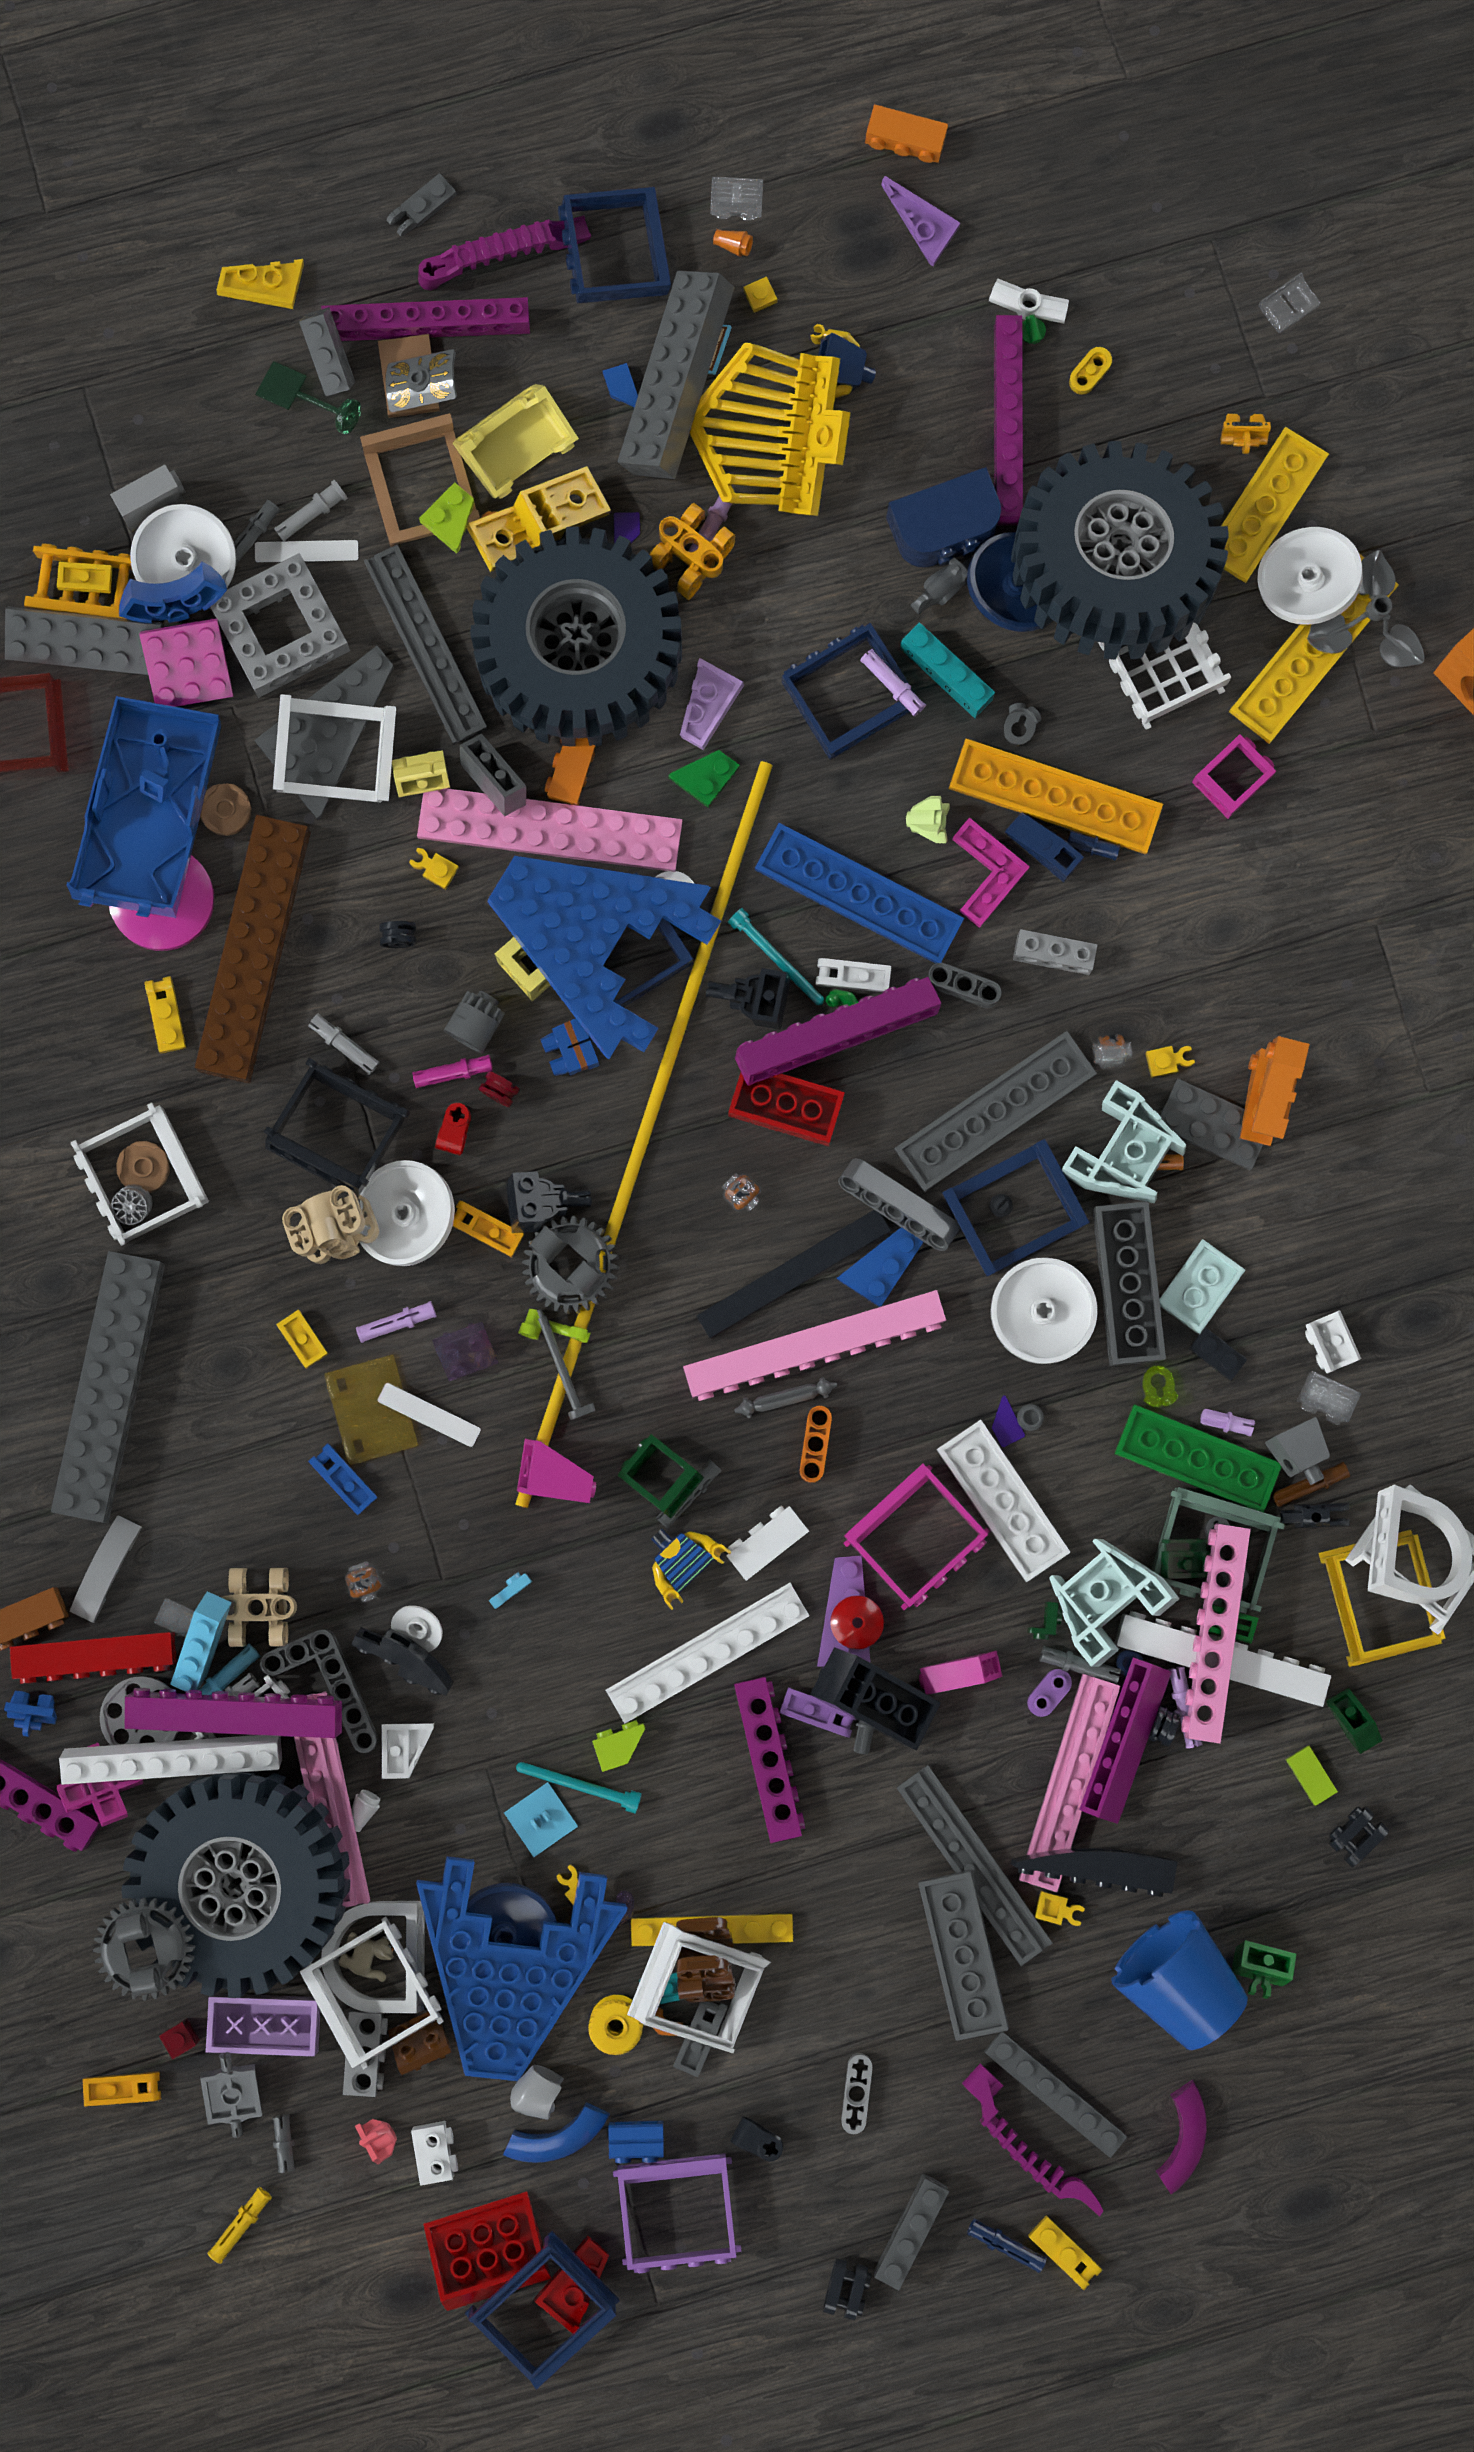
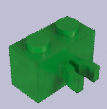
(1263, 1965)

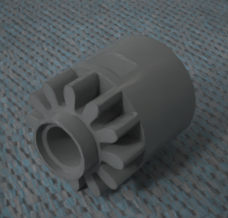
(475, 1020)

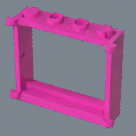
(888, 1506)

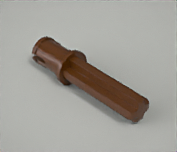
(1303, 1488)

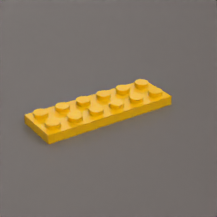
(1269, 501)

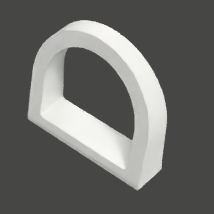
(1385, 1539)
(414, 1941)

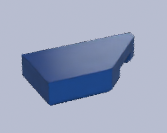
(621, 384)

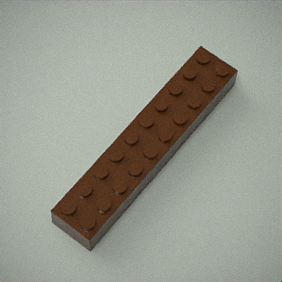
(252, 949)

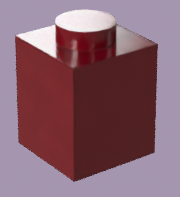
(179, 2038)

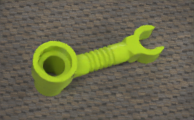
(532, 1328)

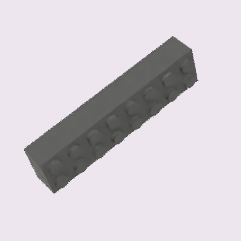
(676, 374)

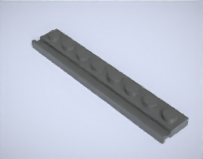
(425, 644)
(967, 1852)

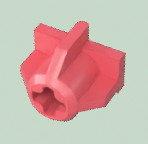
(378, 2139)

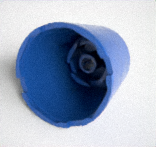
(1181, 1981)

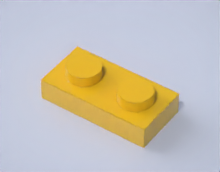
(84, 577)
(302, 1339)

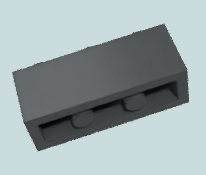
(327, 351)
(493, 774)

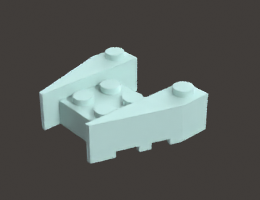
(1130, 1154)
(1102, 1592)

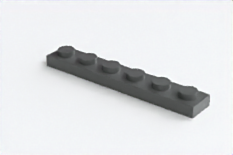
(1055, 2094)

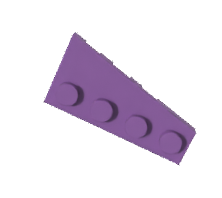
(845, 1582)

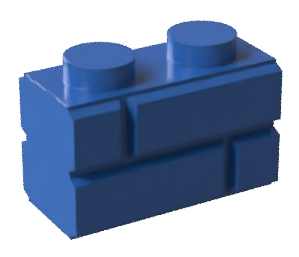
(636, 2140)

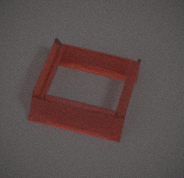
(55, 722)

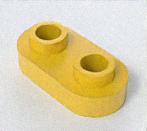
(1089, 371)

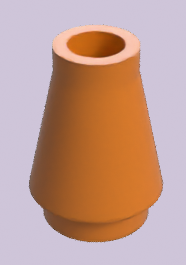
(734, 241)

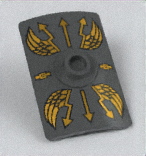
(421, 381)

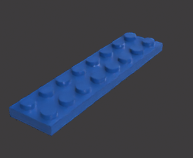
(859, 894)

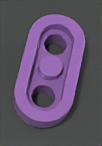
(1049, 1692)

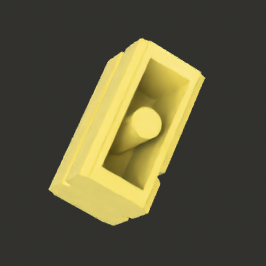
(420, 773)

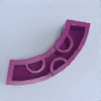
(1191, 2138)

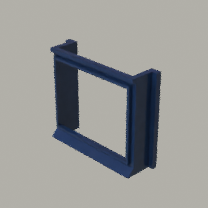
(1059, 1183)
(582, 2276)

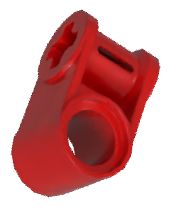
(453, 1134)

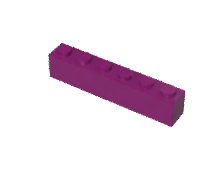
(1125, 1740)

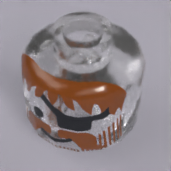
(1111, 1052)
(741, 1192)
(363, 1581)

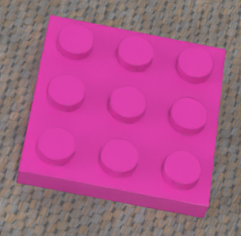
(186, 663)

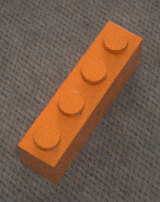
(570, 772)

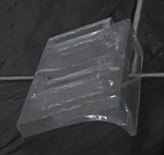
(1297, 294)

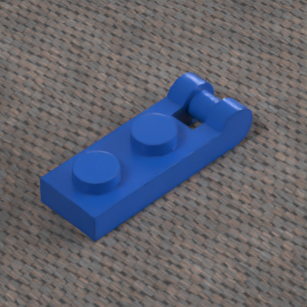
(343, 1480)

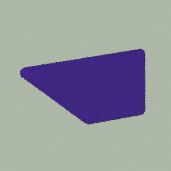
(626, 525)
(1006, 1424)

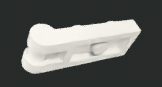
(853, 975)

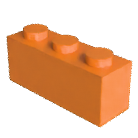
(906, 134)

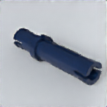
(1004, 2244)

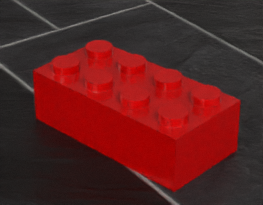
(788, 1107)

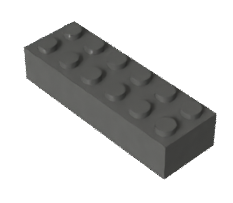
(1129, 1284)

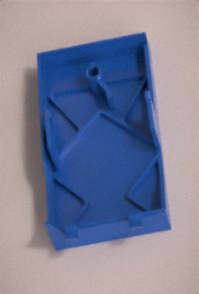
(131, 844)

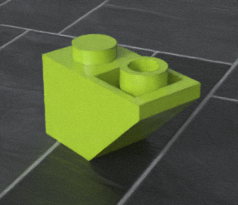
(617, 1747)

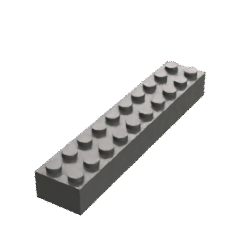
(108, 1387)

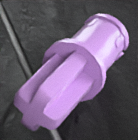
(1227, 1422)

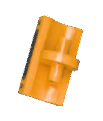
(1245, 433)

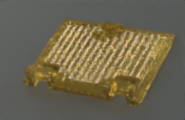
(361, 1414)

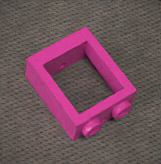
(1216, 794)

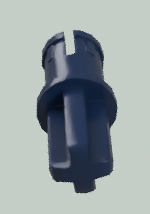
(1093, 845)

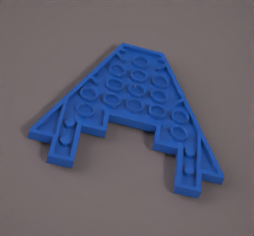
(572, 921)
(504, 1993)

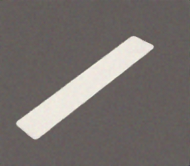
(310, 550)
(429, 1415)

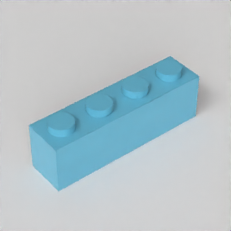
(201, 1642)

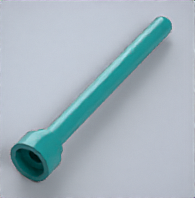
(742, 922)
(628, 1800)

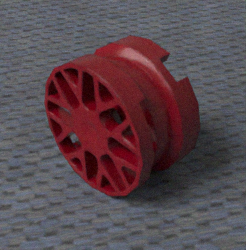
(501, 1086)

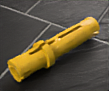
(247, 2215)

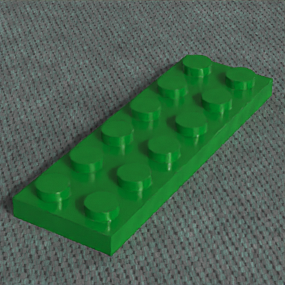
(1198, 1458)

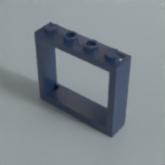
(608, 200)
(817, 660)
(681, 953)

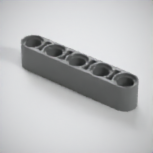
(899, 1204)

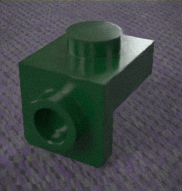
(1052, 1617)

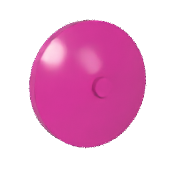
(170, 933)

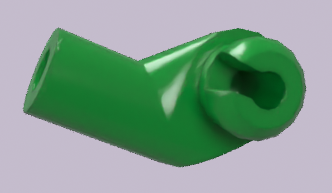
(840, 997)

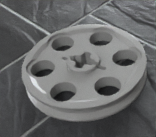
(117, 1695)

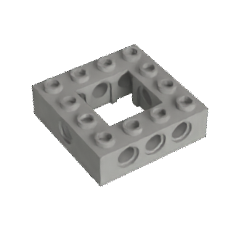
(297, 657)

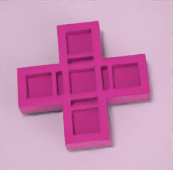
(102, 1795)

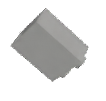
(148, 495)

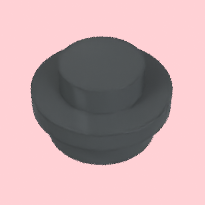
(1030, 1417)

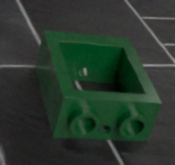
(680, 1489)

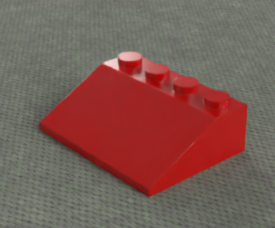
(483, 2249)

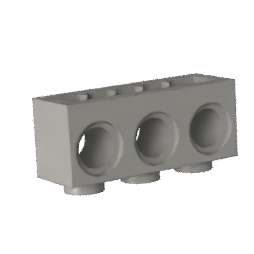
(1055, 952)
(372, 2040)

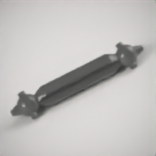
(785, 1397)

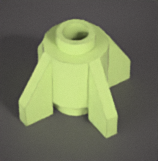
(929, 819)

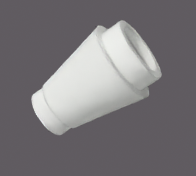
(364, 1808)

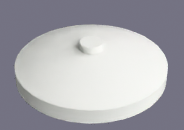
(177, 541)
(1310, 575)
(411, 1211)
(1043, 1310)

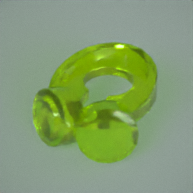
(1169, 1395)

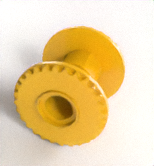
(605, 2037)

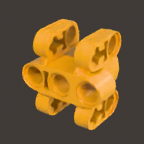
(714, 550)

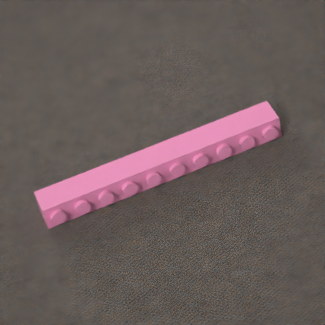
(814, 1344)

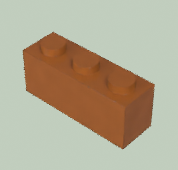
(30, 1615)

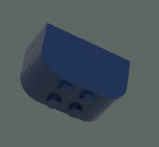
(945, 519)

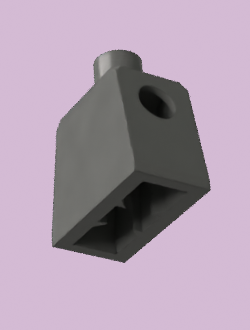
(1301, 1450)

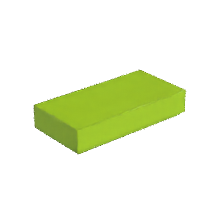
(1311, 1775)

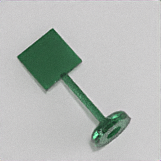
(283, 385)

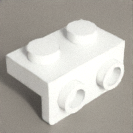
(1332, 1342)

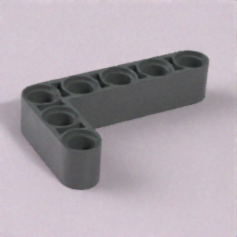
(333, 1681)

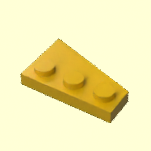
(267, 284)

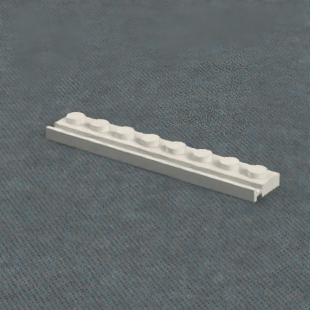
(707, 1653)

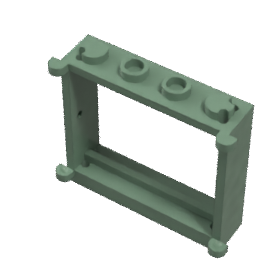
(1230, 1512)

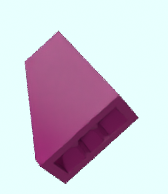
(960, 1673)

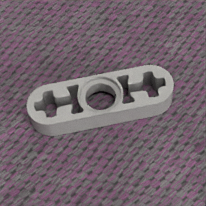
(861, 2114)

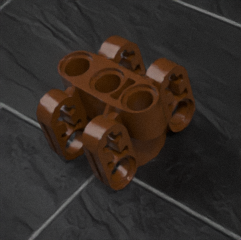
(700, 1975)

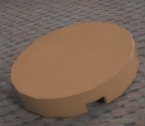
(225, 809)
(143, 1165)

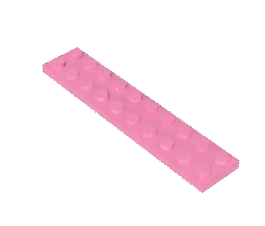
(552, 830)

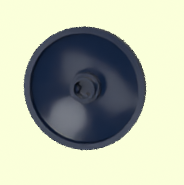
(993, 586)
(515, 1913)

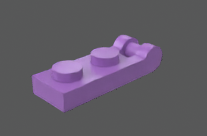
(815, 1712)

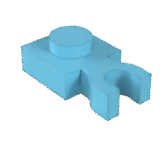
(515, 1585)

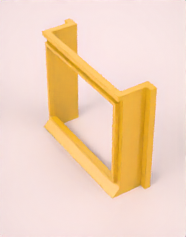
(1357, 1655)

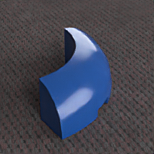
(173, 599)
(558, 2144)

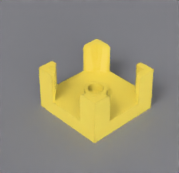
(508, 959)

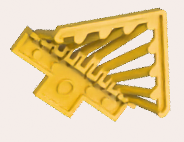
(814, 436)

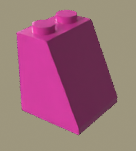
(552, 1475)

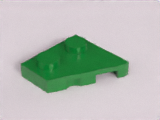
(706, 776)

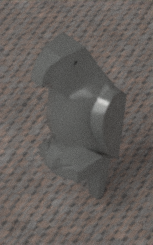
(942, 585)

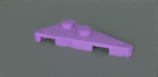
(926, 223)

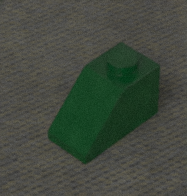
(1354, 1721)

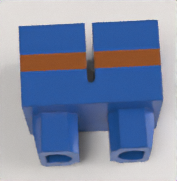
(574, 1047)

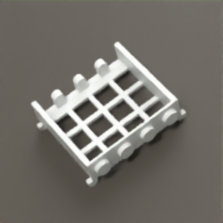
(1207, 663)

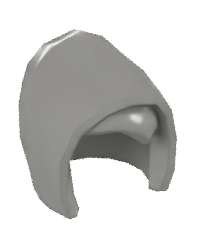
(536, 2092)

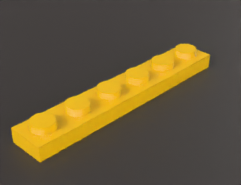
(744, 1928)

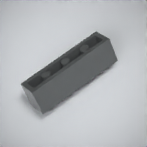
(910, 2231)

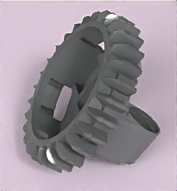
(585, 1280)
(169, 1942)

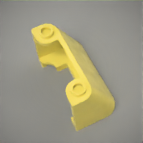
(515, 439)

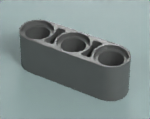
(977, 983)

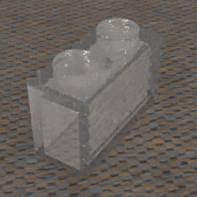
(736, 197)
(1328, 1398)

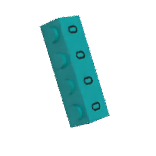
(947, 670)

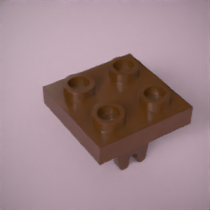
(420, 2047)

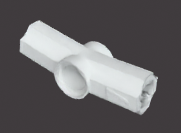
(1045, 306)

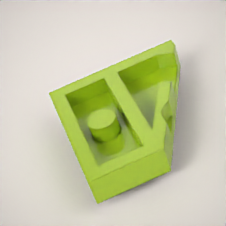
(449, 516)

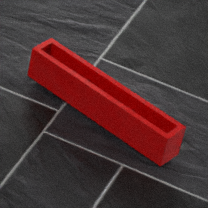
(92, 1656)

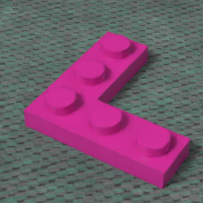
(1005, 868)

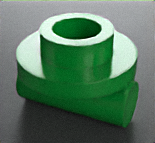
(1033, 329)

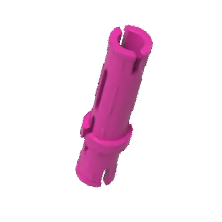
(463, 1068)

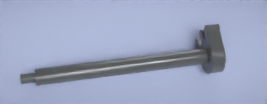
(562, 1370)

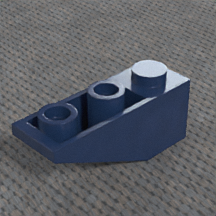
(1045, 846)

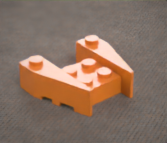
(1272, 1089)

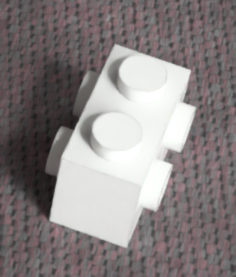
(434, 2152)

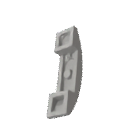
(104, 1568)

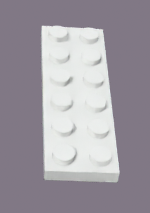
(1003, 1501)

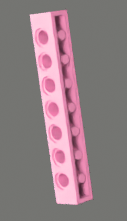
(1211, 1729)

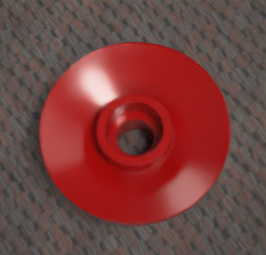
(842, 1620)

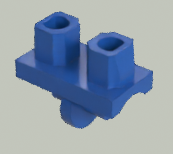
(29, 1716)

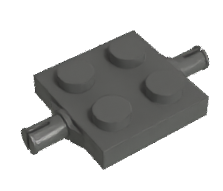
(231, 2094)

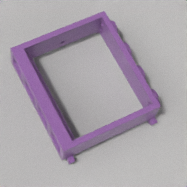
(669, 2170)

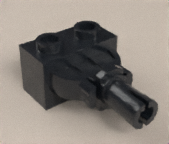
(757, 996)
(539, 1201)

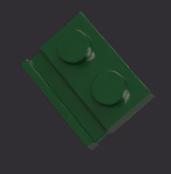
(1184, 1558)

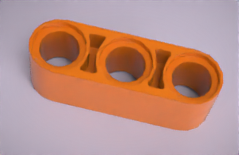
(821, 1432)

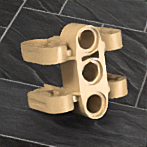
(331, 1225)
(242, 1612)

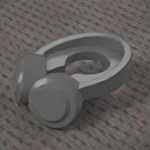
(1032, 718)

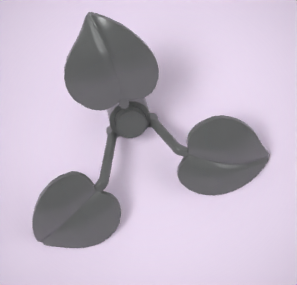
(1401, 645)

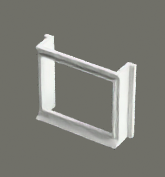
(385, 750)
(1363, 1551)
(659, 1971)

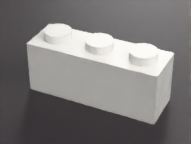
(766, 1542)

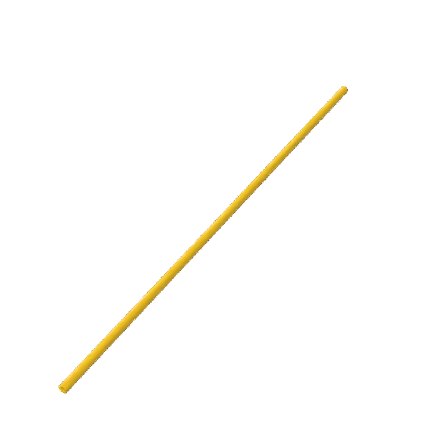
(658, 1090)

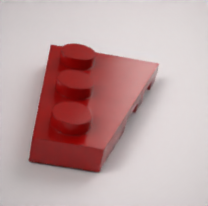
(563, 2297)

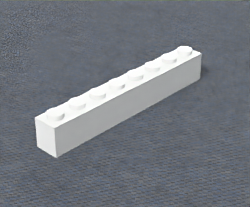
(1247, 1667)
(170, 1759)

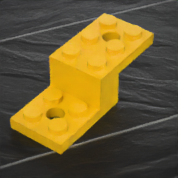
(539, 510)

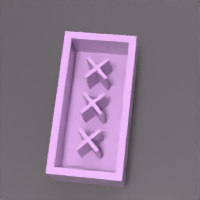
(263, 2025)

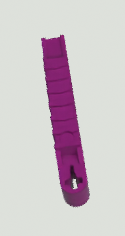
(496, 246)
(984, 2087)

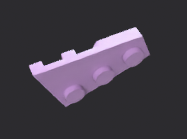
(710, 700)

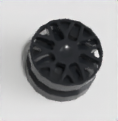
(398, 934)
(1165, 1726)

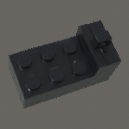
(875, 1698)

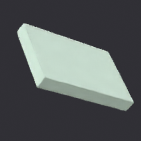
(1200, 1286)

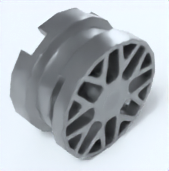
(132, 1204)

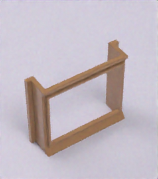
(401, 437)

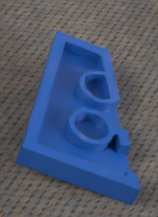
(882, 1267)

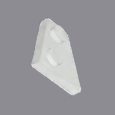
(402, 1748)

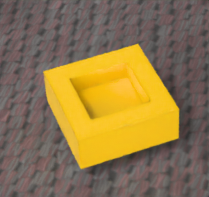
(760, 294)

